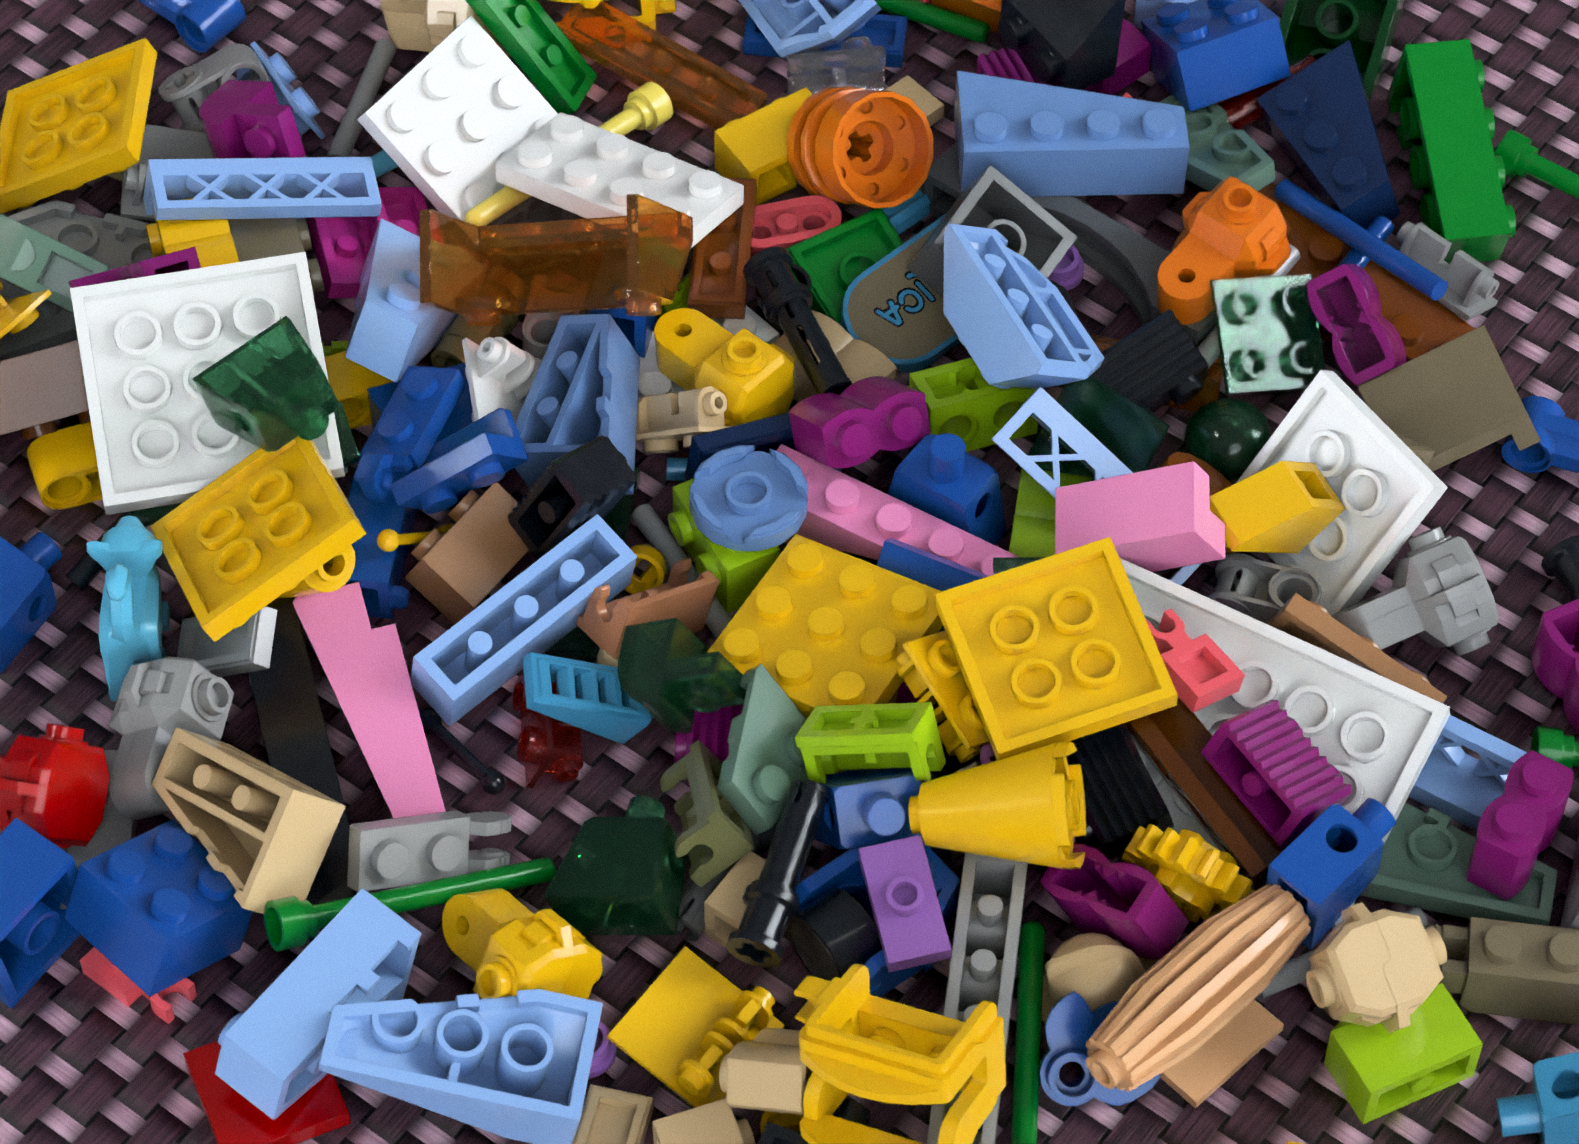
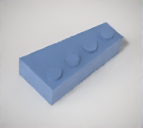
(1068, 139)

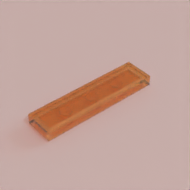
(648, 56)

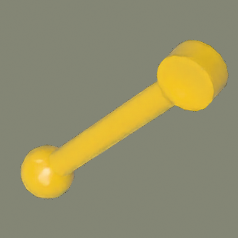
(389, 540)

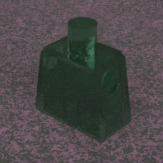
(269, 389)
(621, 874)

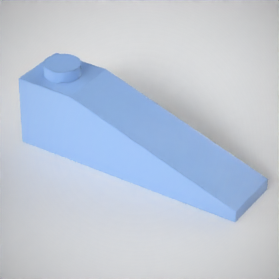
(487, 1062)

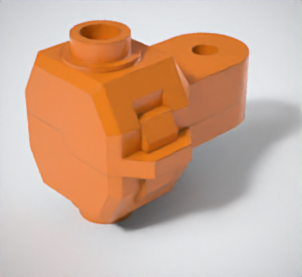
(1227, 237)

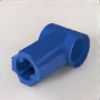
(200, 21)
(1558, 439)

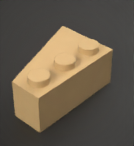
(248, 816)

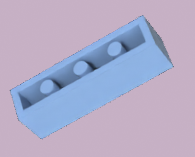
(519, 619)

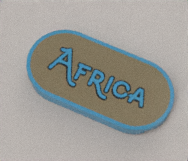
(899, 310)

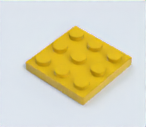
(75, 125)
(256, 533)
(829, 626)
(1055, 649)

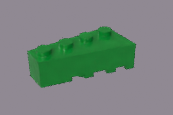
(1452, 147)

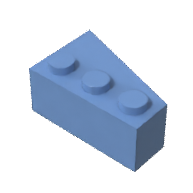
(580, 393)

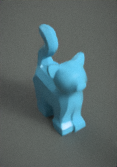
(131, 600)

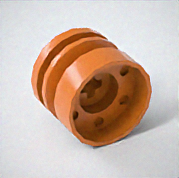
(860, 146)

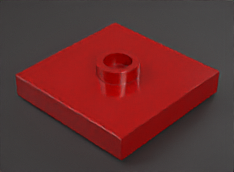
(240, 1122)

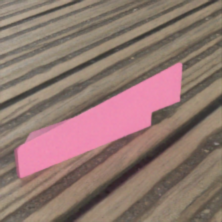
(375, 696)

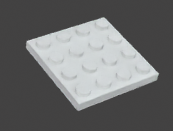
(138, 361)

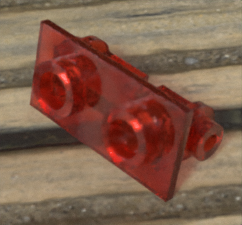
(544, 743)

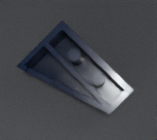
(1331, 136)

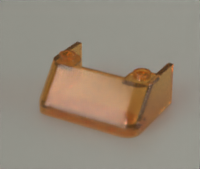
(554, 264)

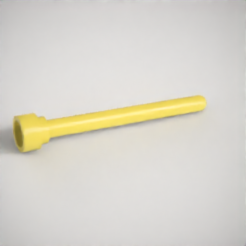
(645, 109)

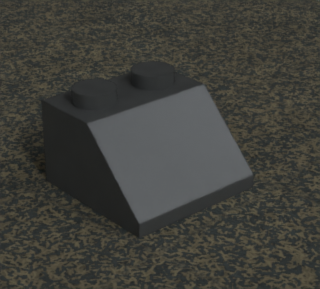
(999, 205)

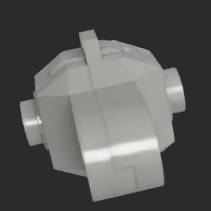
(1433, 595)
(148, 709)

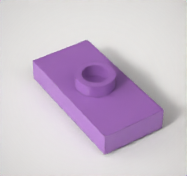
(904, 903)

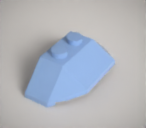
(808, 24)
(1011, 314)

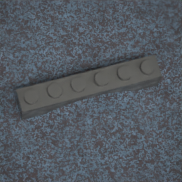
(1103, 243)

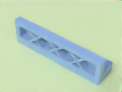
(261, 188)
(1075, 439)
(1460, 782)

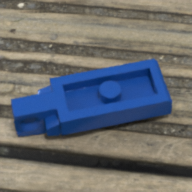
(407, 428)

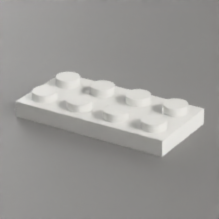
(596, 169)

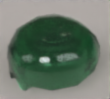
(1227, 435)

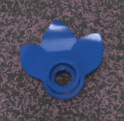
(1066, 1032)

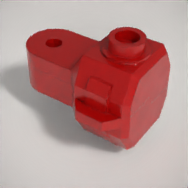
(55, 785)

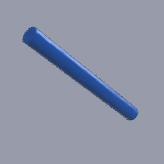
(1361, 240)

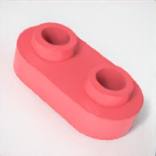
(792, 221)

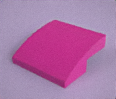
(345, 241)

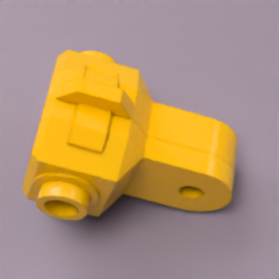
(742, 366)
(518, 948)

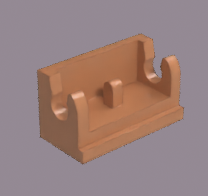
(675, 599)

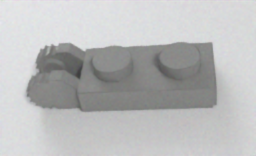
(422, 848)

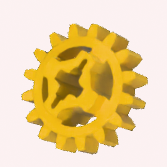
(1189, 869)

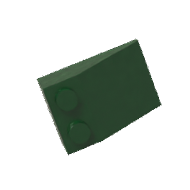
(1323, 25)

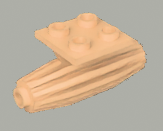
(1197, 1005)

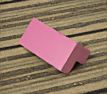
(1152, 516)

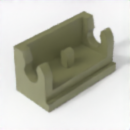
(712, 828)

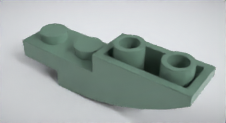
(41, 263)

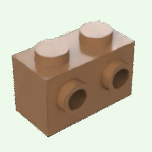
(472, 557)

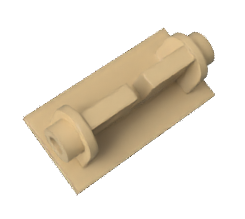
(678, 417)

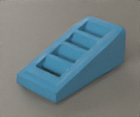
(613, 718)

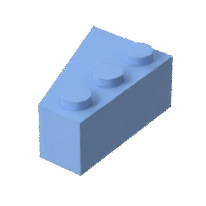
(389, 321)

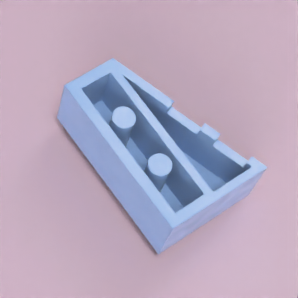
(278, 1042)

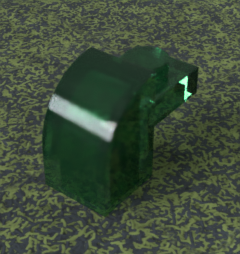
(674, 675)

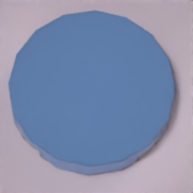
(748, 498)

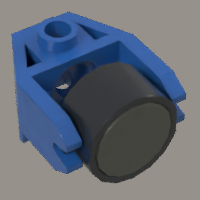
(837, 931)

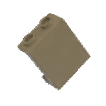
(1452, 399)

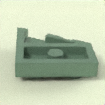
(762, 752)

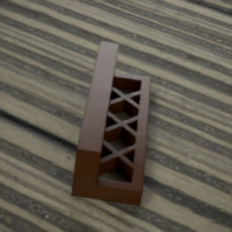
(1174, 747)

